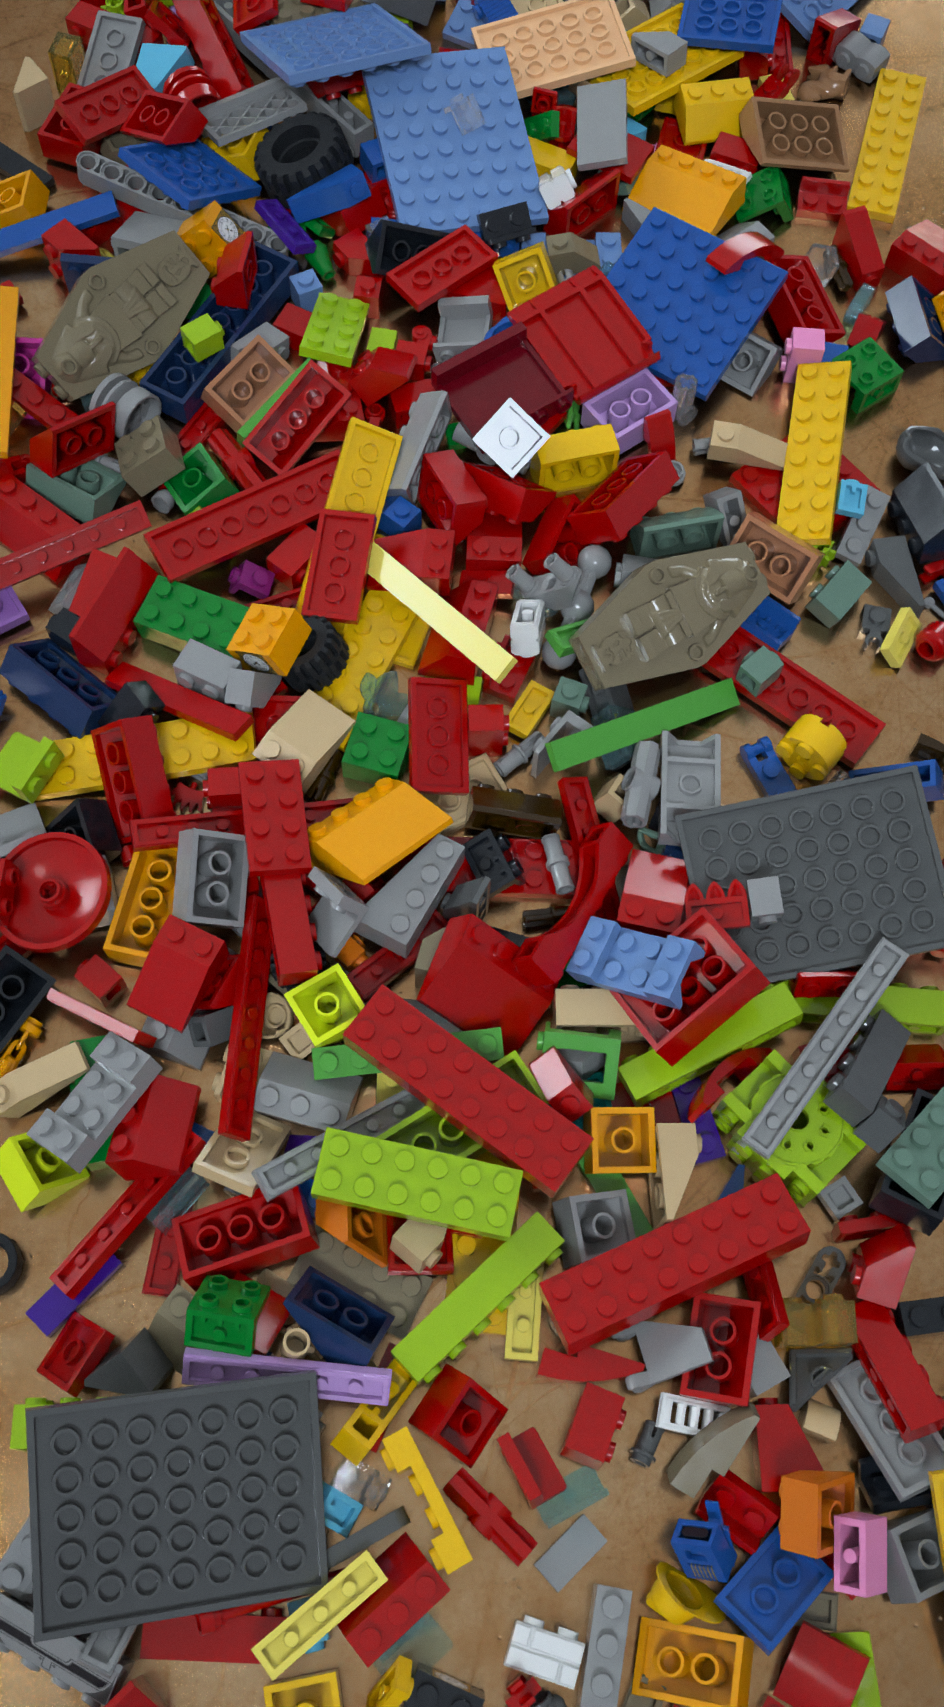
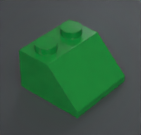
(201, 482)

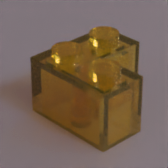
(823, 1324)

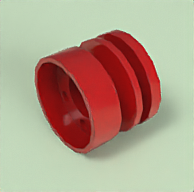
(192, 84)

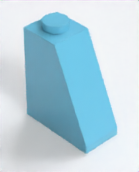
(161, 60)

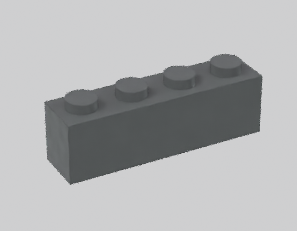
(866, 1067)

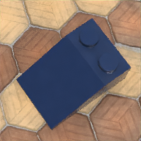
(337, 1320)

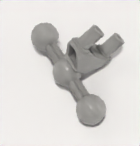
(564, 590)

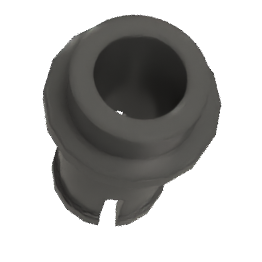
(647, 1444)

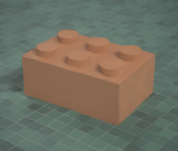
(246, 383)
(779, 556)

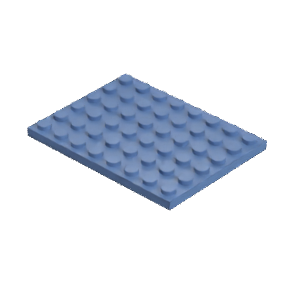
(433, 170)

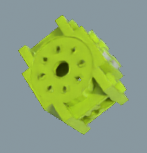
(808, 1153)

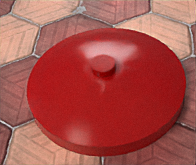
(59, 892)

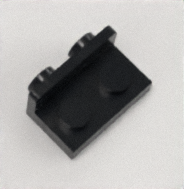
(506, 224)
(490, 857)
(879, 1492)

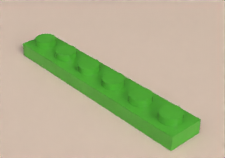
(344, 1062)

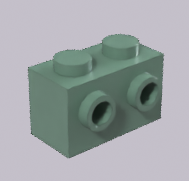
(838, 594)

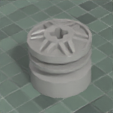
(132, 402)

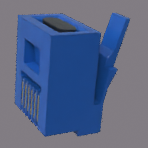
(704, 1546)

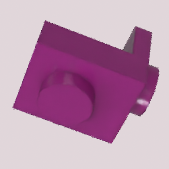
(251, 579)

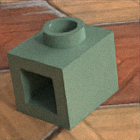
(759, 670)
(569, 696)

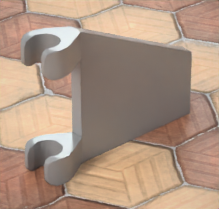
(666, 1352)

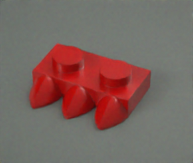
(728, 911)

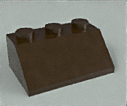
(512, 812)

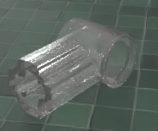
(684, 393)

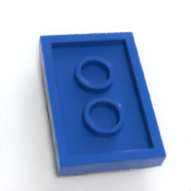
(772, 1592)

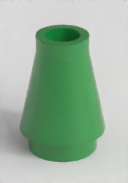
(321, 261)

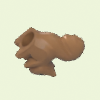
(824, 84)

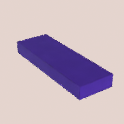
(285, 226)
(56, 1308)

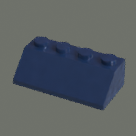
(57, 684)

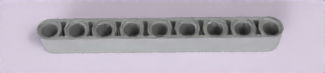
(145, 198)

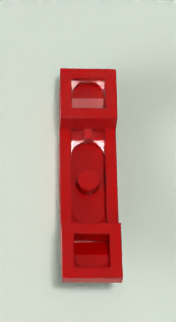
(733, 252)
(709, 1092)

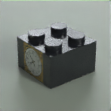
(441, 1690)

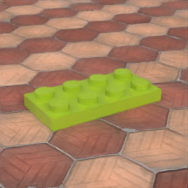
(334, 329)

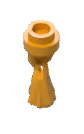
(8, 1063)

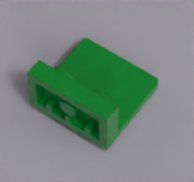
(766, 191)
(872, 375)
(225, 1315)

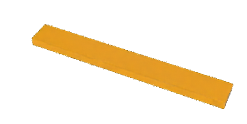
(8, 330)

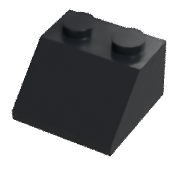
(92, 822)

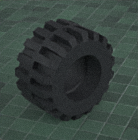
(320, 657)

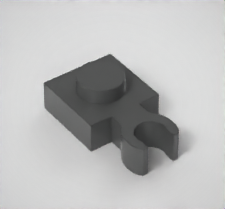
(874, 623)

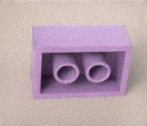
(627, 406)

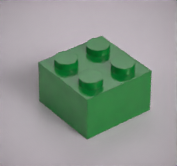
(376, 749)

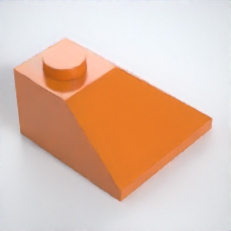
(356, 1228)

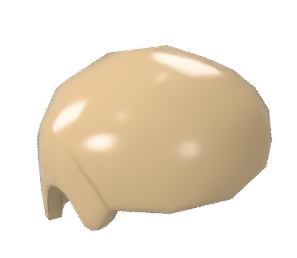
(277, 1016)

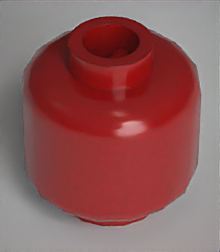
(930, 642)

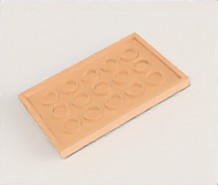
(560, 44)

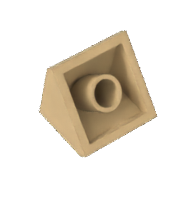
(32, 95)

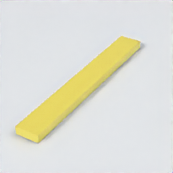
(440, 615)

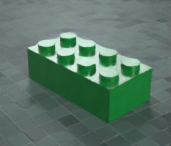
(181, 612)

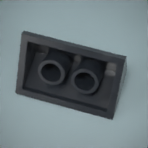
(396, 243)
(21, 991)

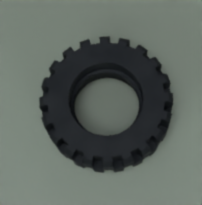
(300, 154)

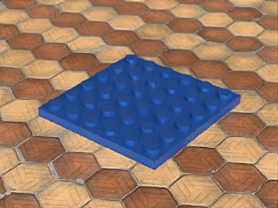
(686, 303)

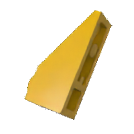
(371, 1420)

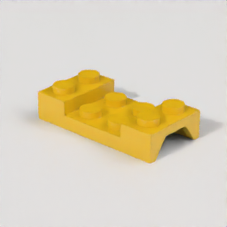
(449, 1547)

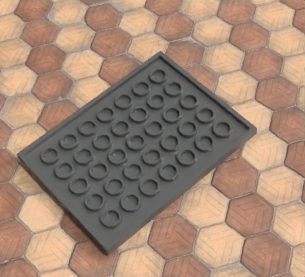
(849, 864)
(174, 1503)

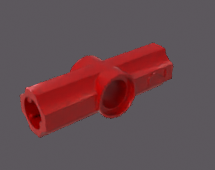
(234, 459)
(490, 1516)

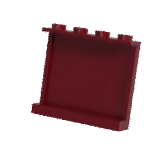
(494, 371)

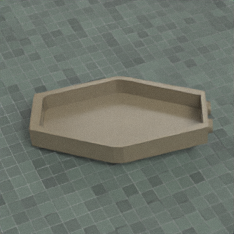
(120, 315)
(670, 616)

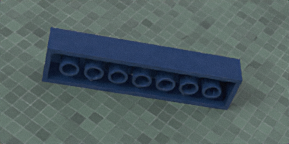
(178, 376)

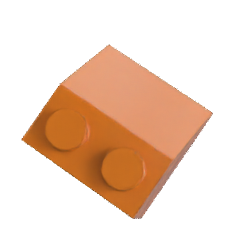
(809, 1509)

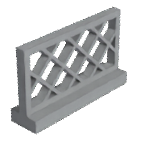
(268, 101)

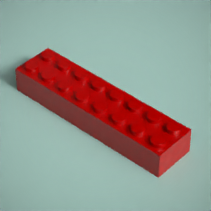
(467, 1090)
(673, 1263)

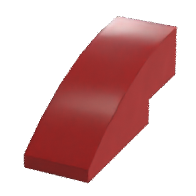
(587, 1366)

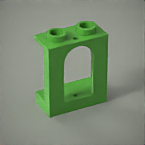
(590, 1042)

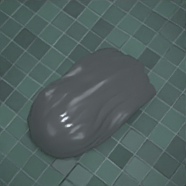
(921, 446)

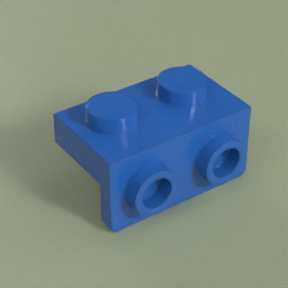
(772, 623)

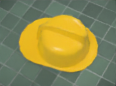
(682, 1598)

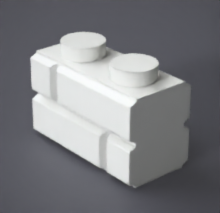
(557, 186)
(527, 627)
(544, 1652)

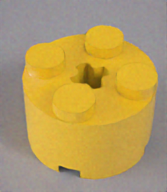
(811, 748)

